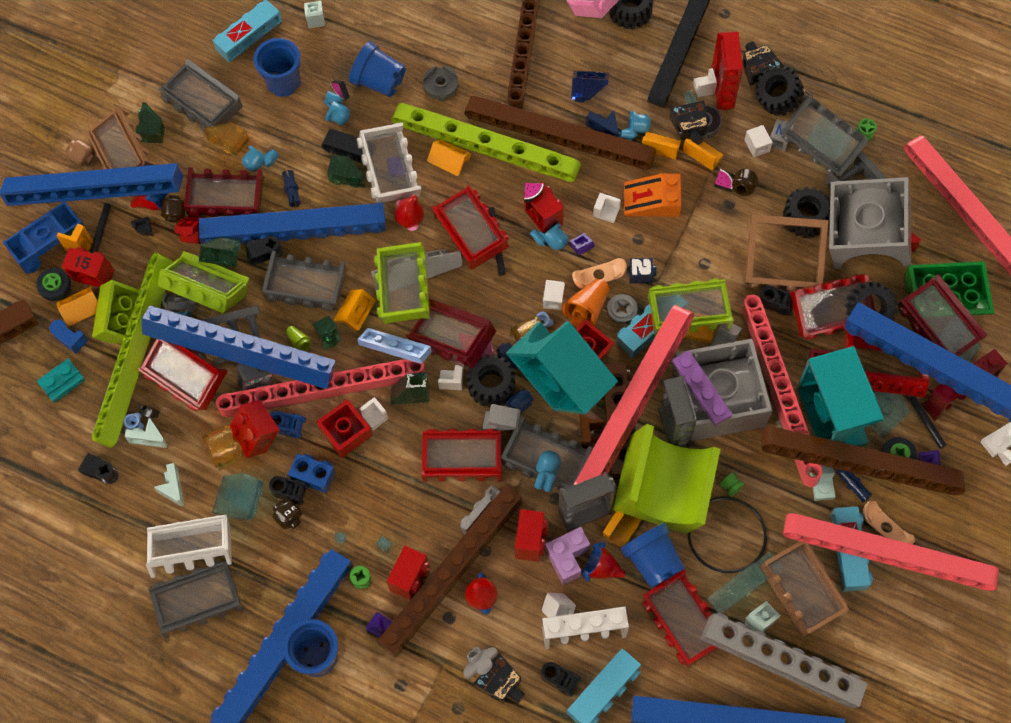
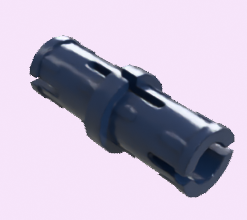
(291, 188)
(854, 484)

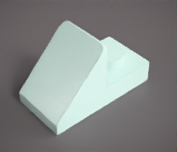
(314, 14)
(150, 437)
(825, 487)
(172, 489)
(762, 617)

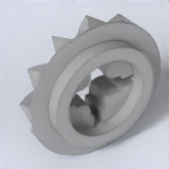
(623, 301)

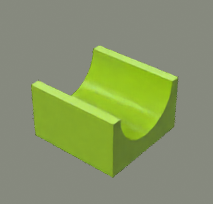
(666, 482)

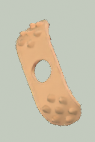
(612, 271)
(875, 517)

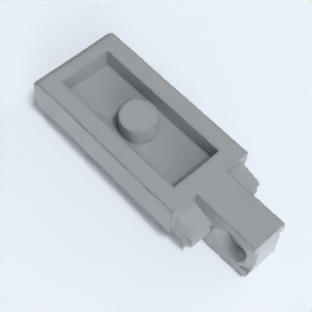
(478, 509)

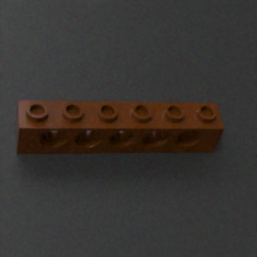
(615, 393)

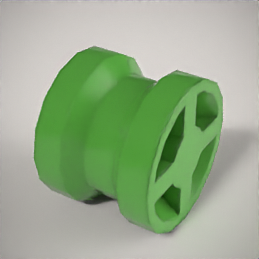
(869, 127)
(732, 484)
(361, 581)

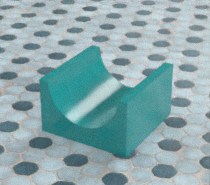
(562, 368)
(838, 397)

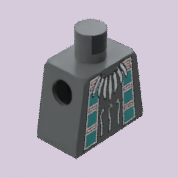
(251, 377)

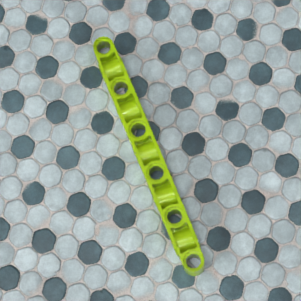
(498, 145)

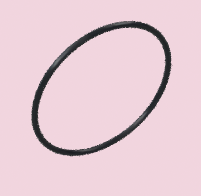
(758, 557)

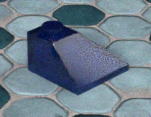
(587, 84)

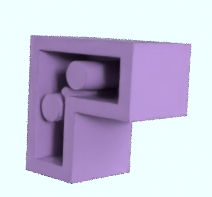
(563, 552)

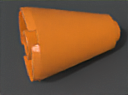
(587, 303)

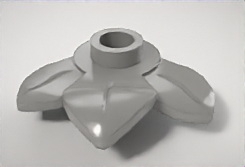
(479, 661)

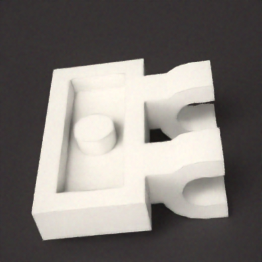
(998, 443)

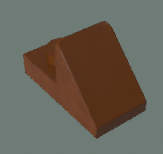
(587, 423)

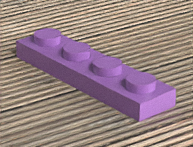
(702, 388)

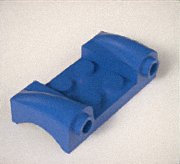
(41, 236)

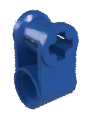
(290, 423)

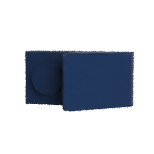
(598, 123)

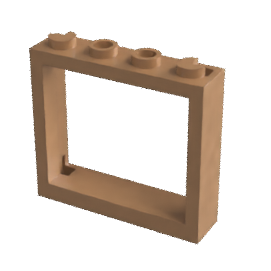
(784, 221)

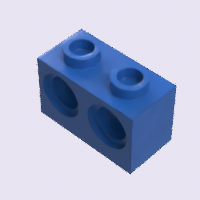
(310, 475)

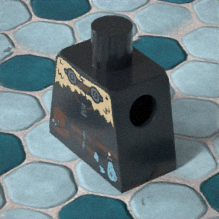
(757, 61)
(690, 121)
(500, 682)

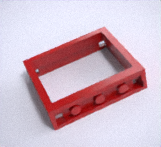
(886, 382)

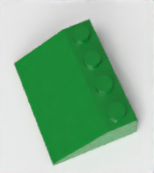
(965, 279)

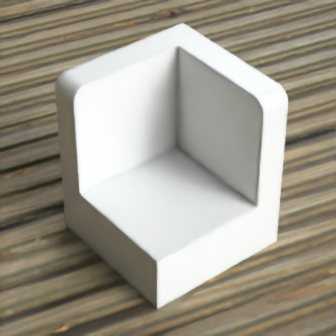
(705, 85)
(758, 141)
(606, 207)
(553, 295)
(451, 379)
(373, 413)
(557, 605)

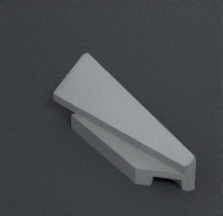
(436, 263)

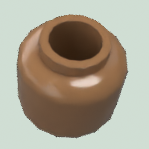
(80, 152)

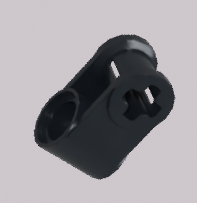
(261, 249)
(778, 300)
(97, 468)
(292, 490)
(561, 679)

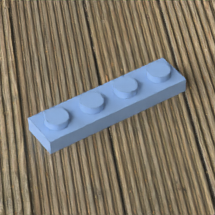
(394, 345)

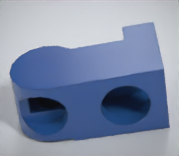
(69, 339)

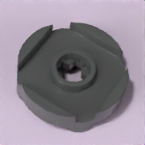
(443, 91)
(177, 302)

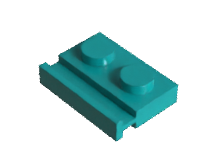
(61, 380)

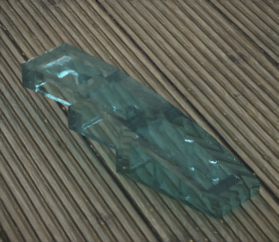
(739, 586)

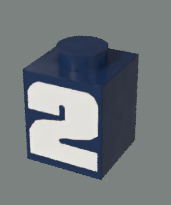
(641, 270)

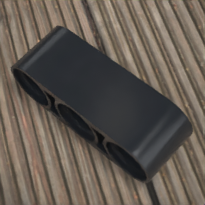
(342, 145)

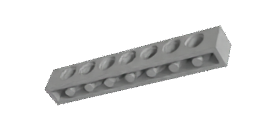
(714, 635)

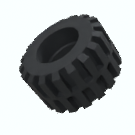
(631, 16)
(773, 79)
(807, 199)
(884, 293)
(489, 366)

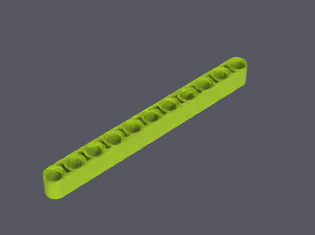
(129, 357)

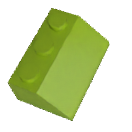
(113, 311)

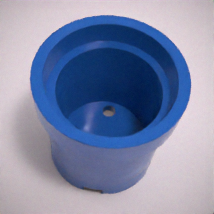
(280, 57)
(376, 70)
(654, 555)
(310, 635)

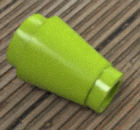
(298, 338)

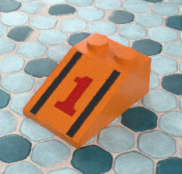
(653, 196)

